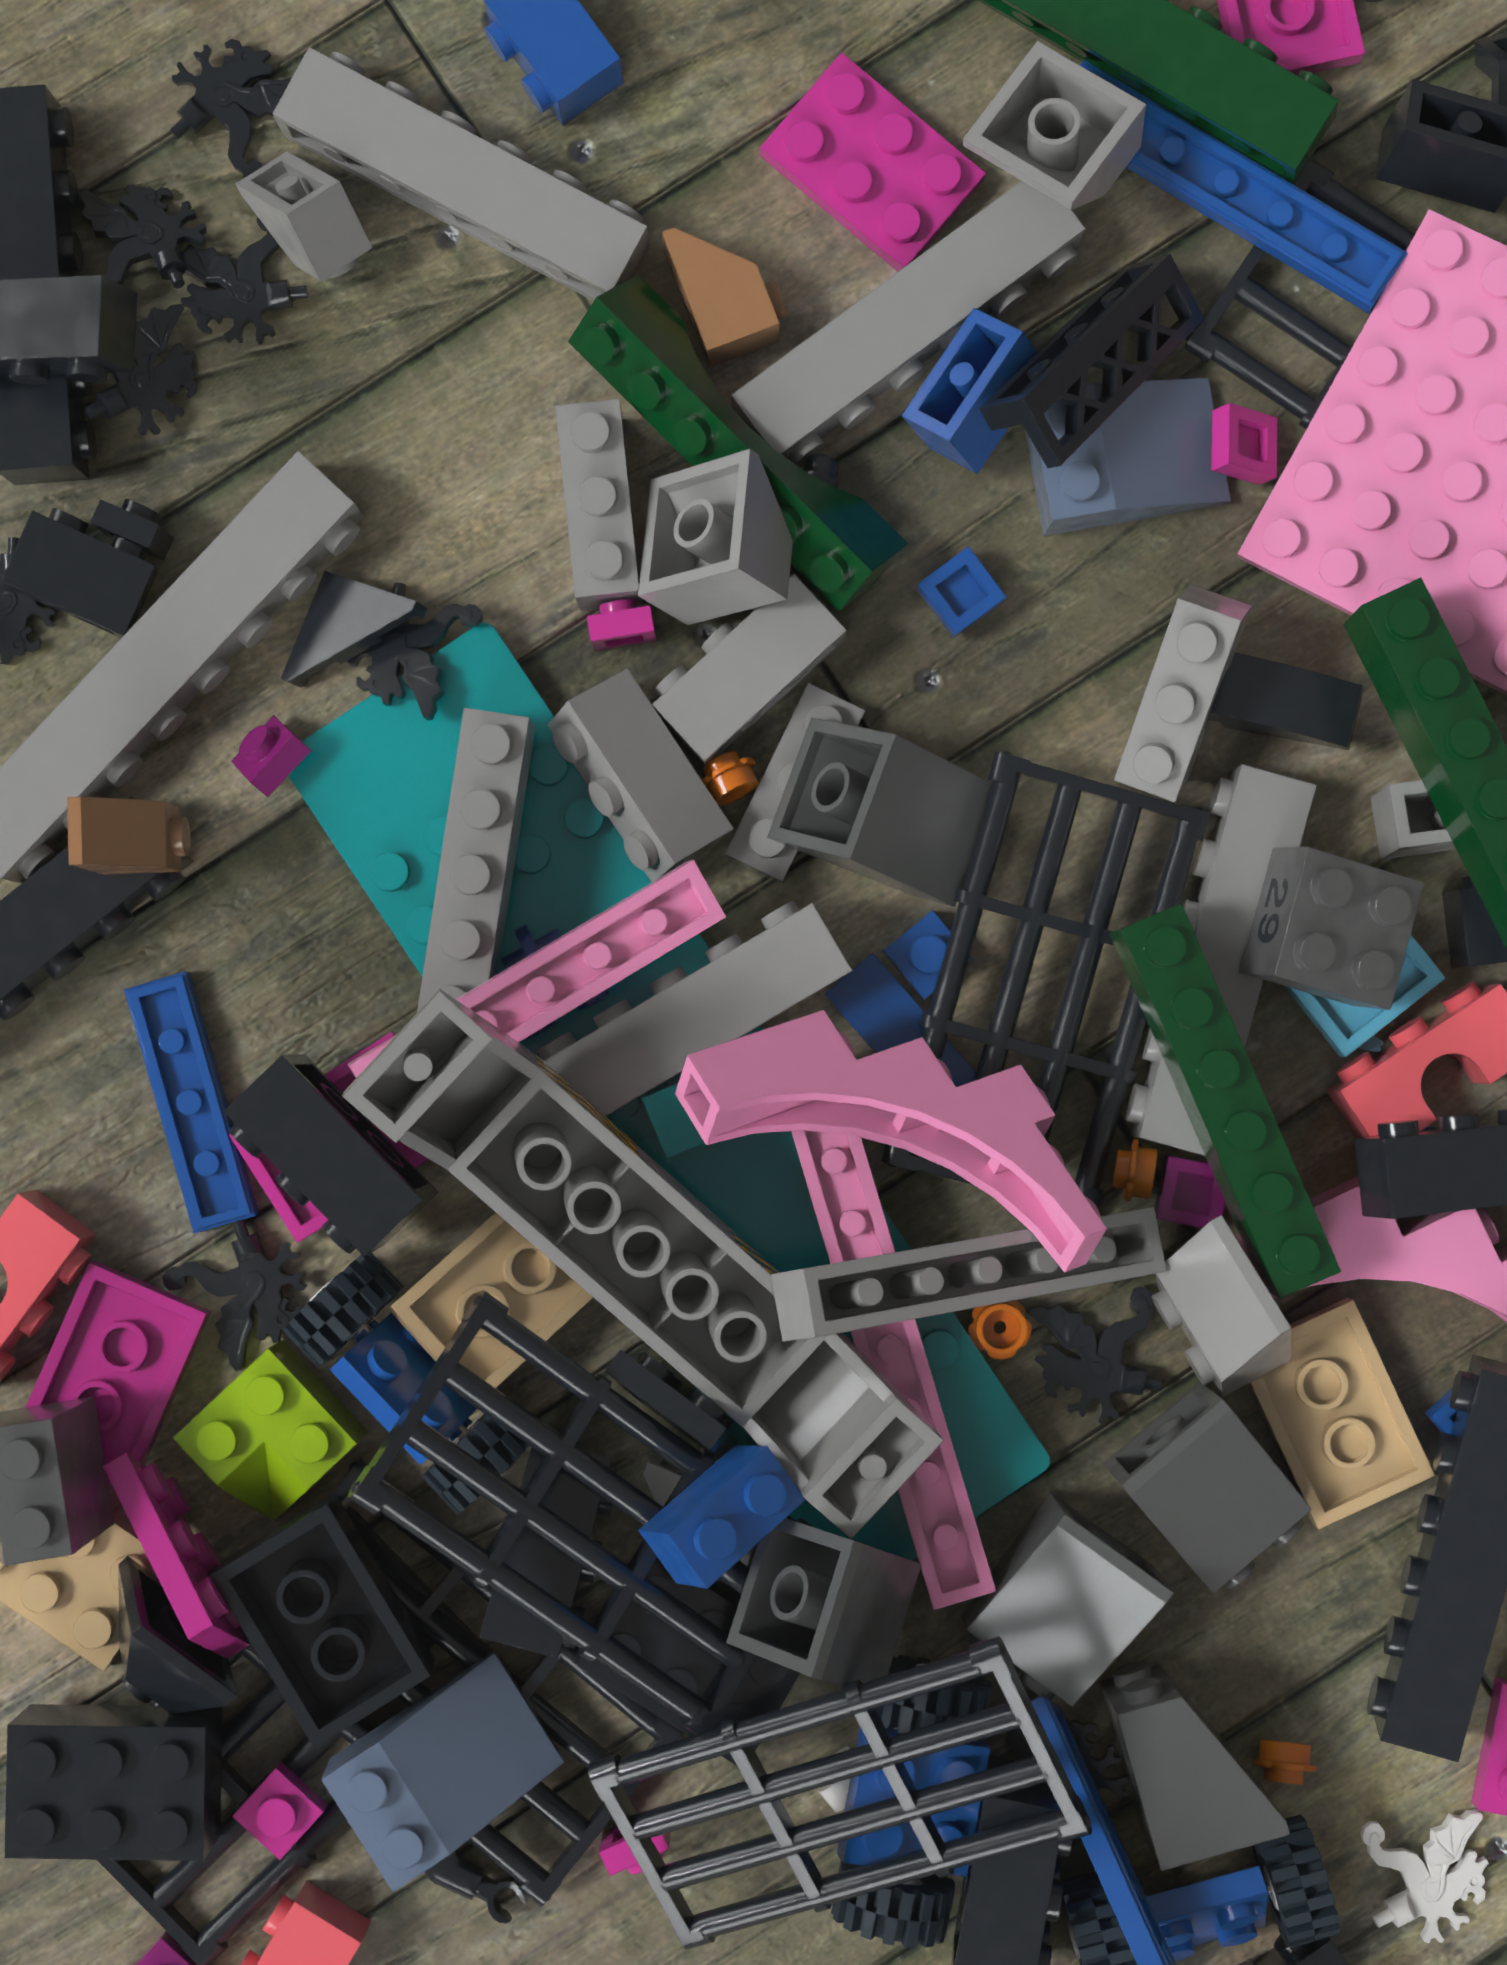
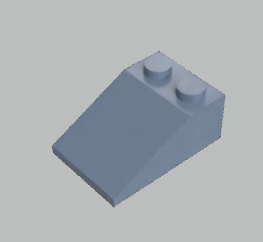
(1137, 465)
(441, 1770)

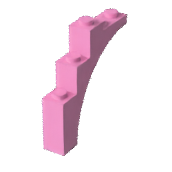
(905, 1098)
(1435, 1249)

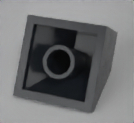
(157, 1654)

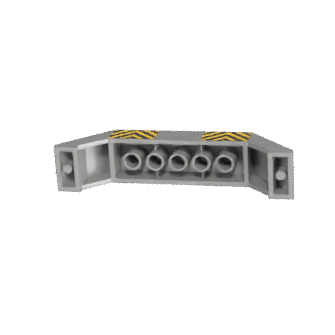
(643, 1252)

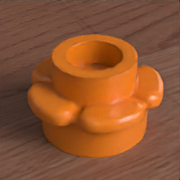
(730, 778)
(1135, 1171)
(1002, 1344)
(1284, 1761)

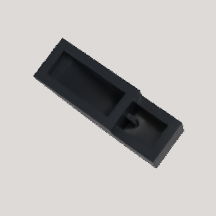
(1287, 702)

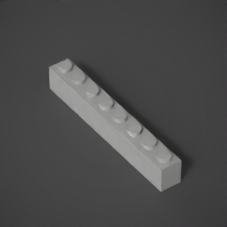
(170, 658)

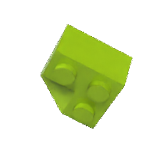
(271, 1432)

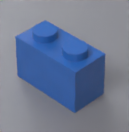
(559, 51)
(964, 379)
(722, 1515)

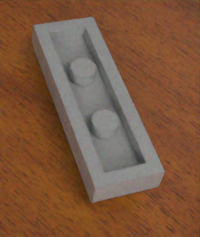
(750, 841)

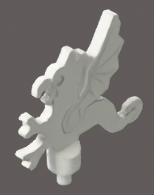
(1430, 1883)

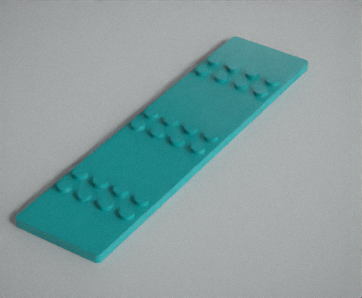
(383, 798)

